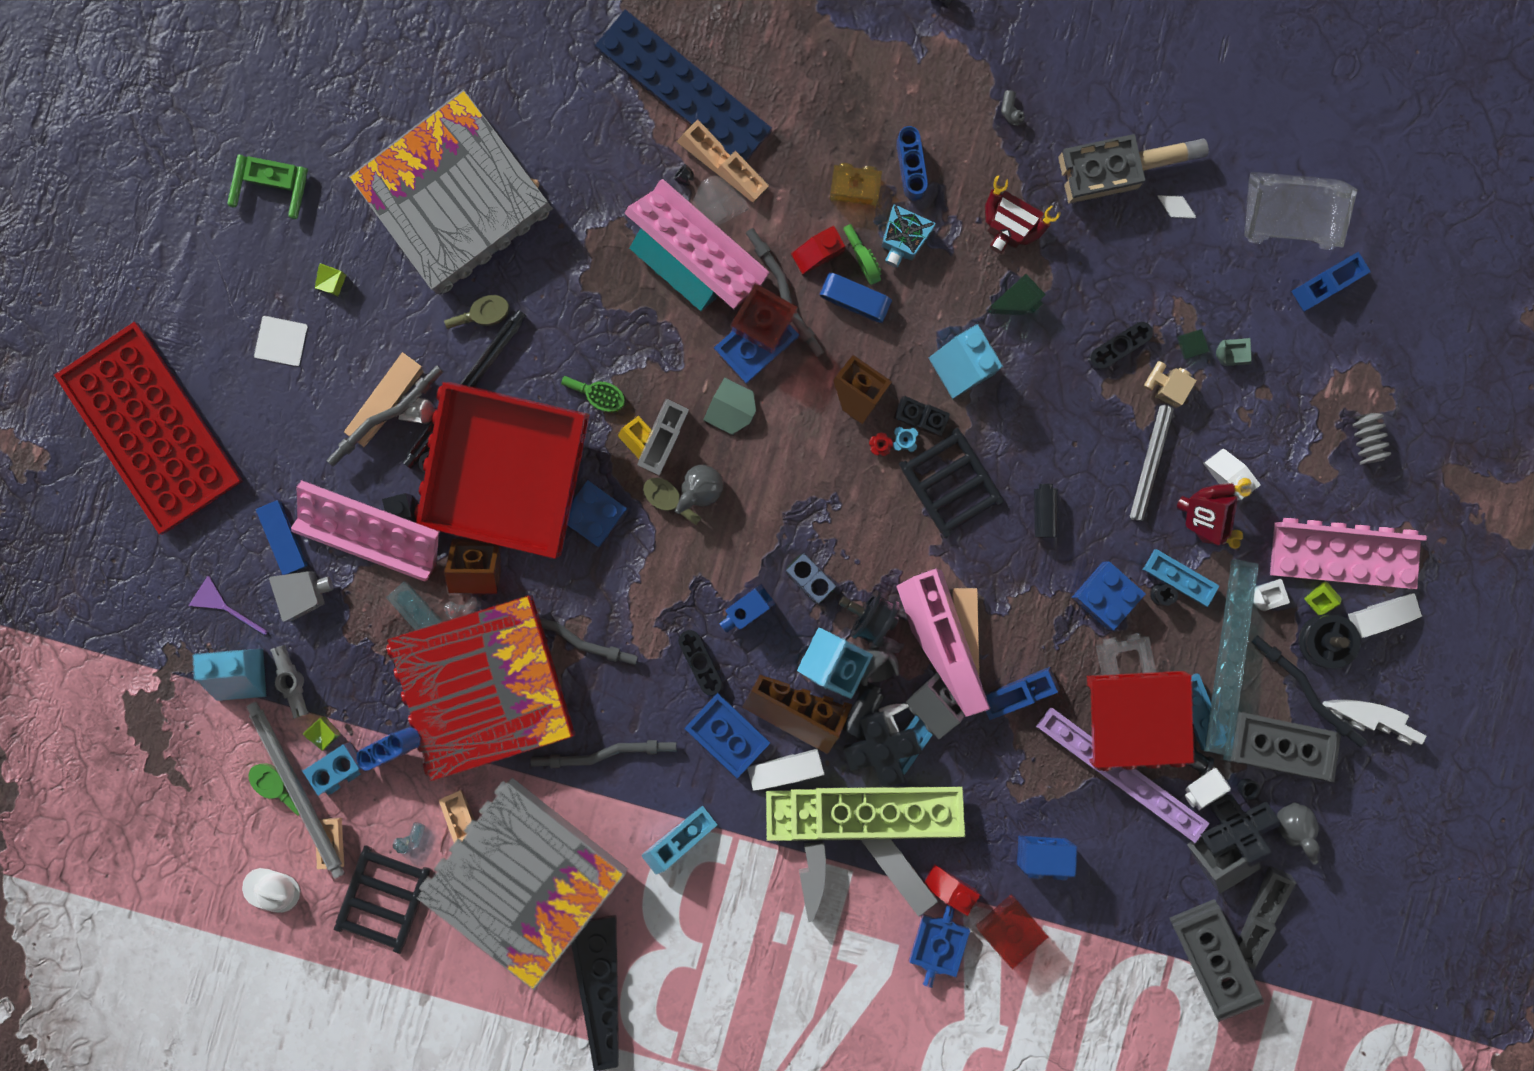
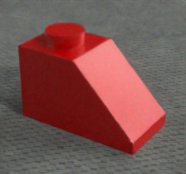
(818, 250)
(951, 890)

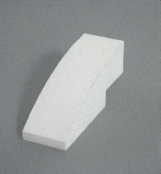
(1386, 615)
(785, 770)

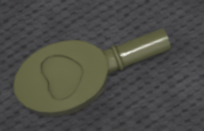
(485, 312)
(666, 497)

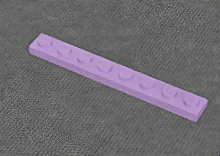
(1130, 781)

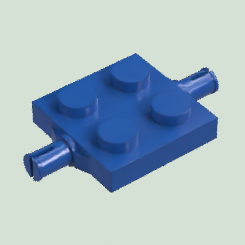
(939, 945)

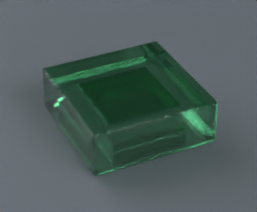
(1193, 344)

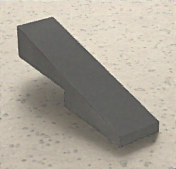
(1264, 912)

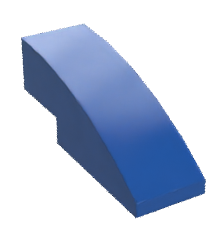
(1331, 281)
(1021, 693)

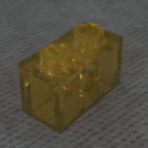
(867, 190)

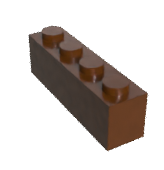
(798, 712)

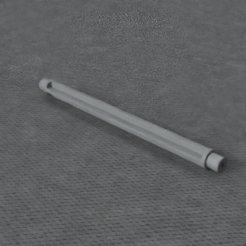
(295, 790)

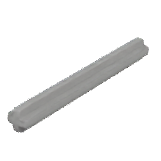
(1151, 463)

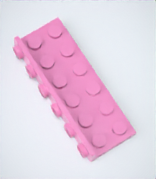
(697, 243)
(365, 531)
(1346, 553)

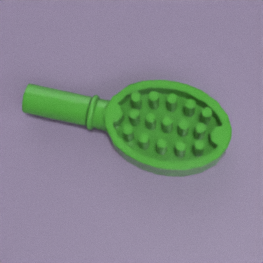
(864, 256)
(600, 394)
(268, 783)

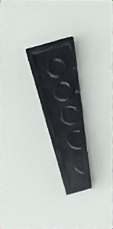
(597, 979)

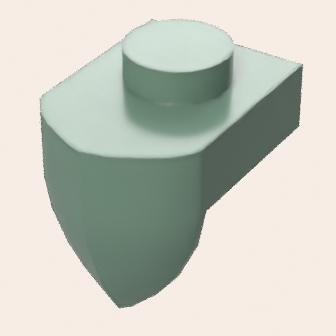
(1234, 352)

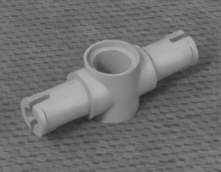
(285, 668)

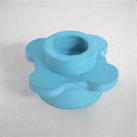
(900, 443)

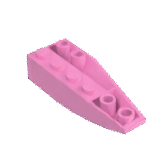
(942, 637)

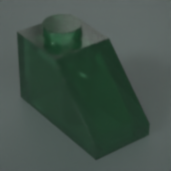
(1019, 299)

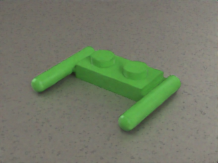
(269, 174)

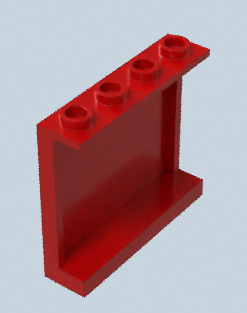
(1141, 720)

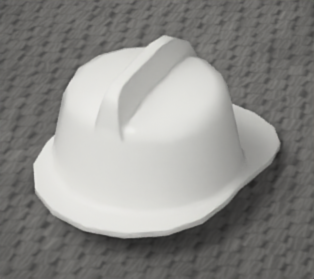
(271, 890)

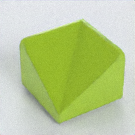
(329, 280)
(322, 733)

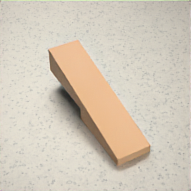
(730, 168)
(387, 394)
(966, 606)
(457, 814)

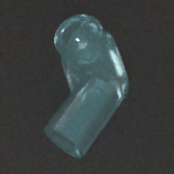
(406, 844)

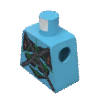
(905, 235)

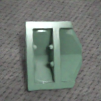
(731, 407)

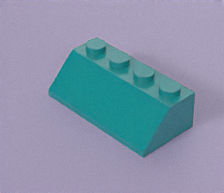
(672, 270)

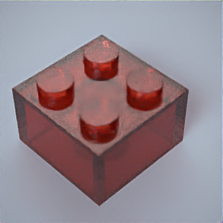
(764, 318)
(1011, 931)

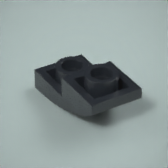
(921, 415)

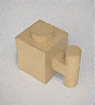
(1173, 387)

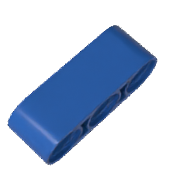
(914, 152)
(855, 297)
(388, 748)

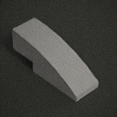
(662, 436)
(813, 877)

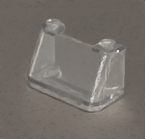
(1298, 209)

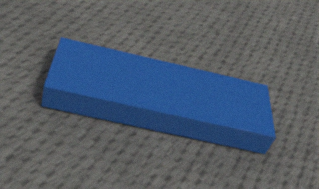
(281, 537)

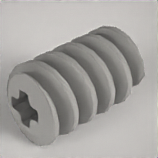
(1371, 438)

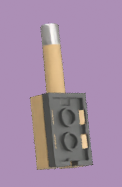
(1118, 165)

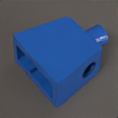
(753, 603)

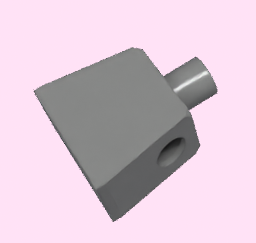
(299, 593)

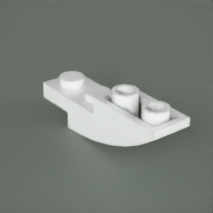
(1374, 716)

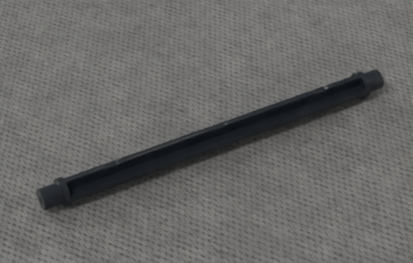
(471, 379)

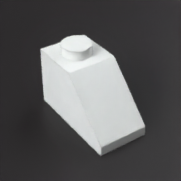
(1229, 469)
(1206, 789)

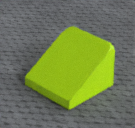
(1323, 598)

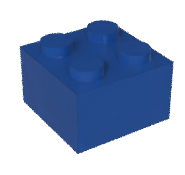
(1108, 595)
(1046, 857)

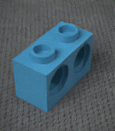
(332, 765)

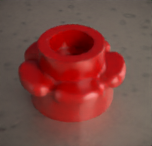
(887, 444)

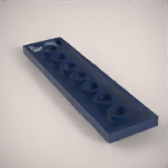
(682, 85)

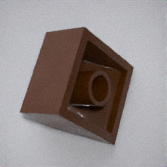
(473, 567)

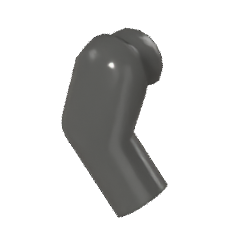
(1008, 109)

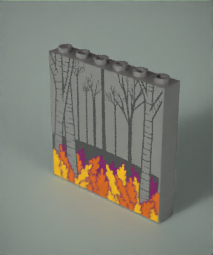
(450, 193)
(521, 882)

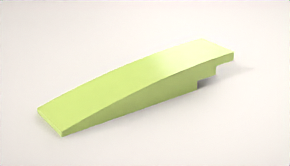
(864, 813)

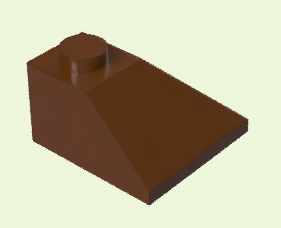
(859, 388)

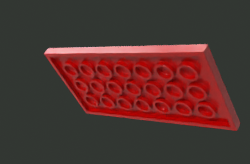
(148, 428)

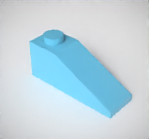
(679, 840)

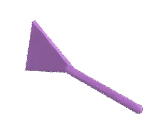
(209, 597)

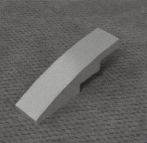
(901, 874)

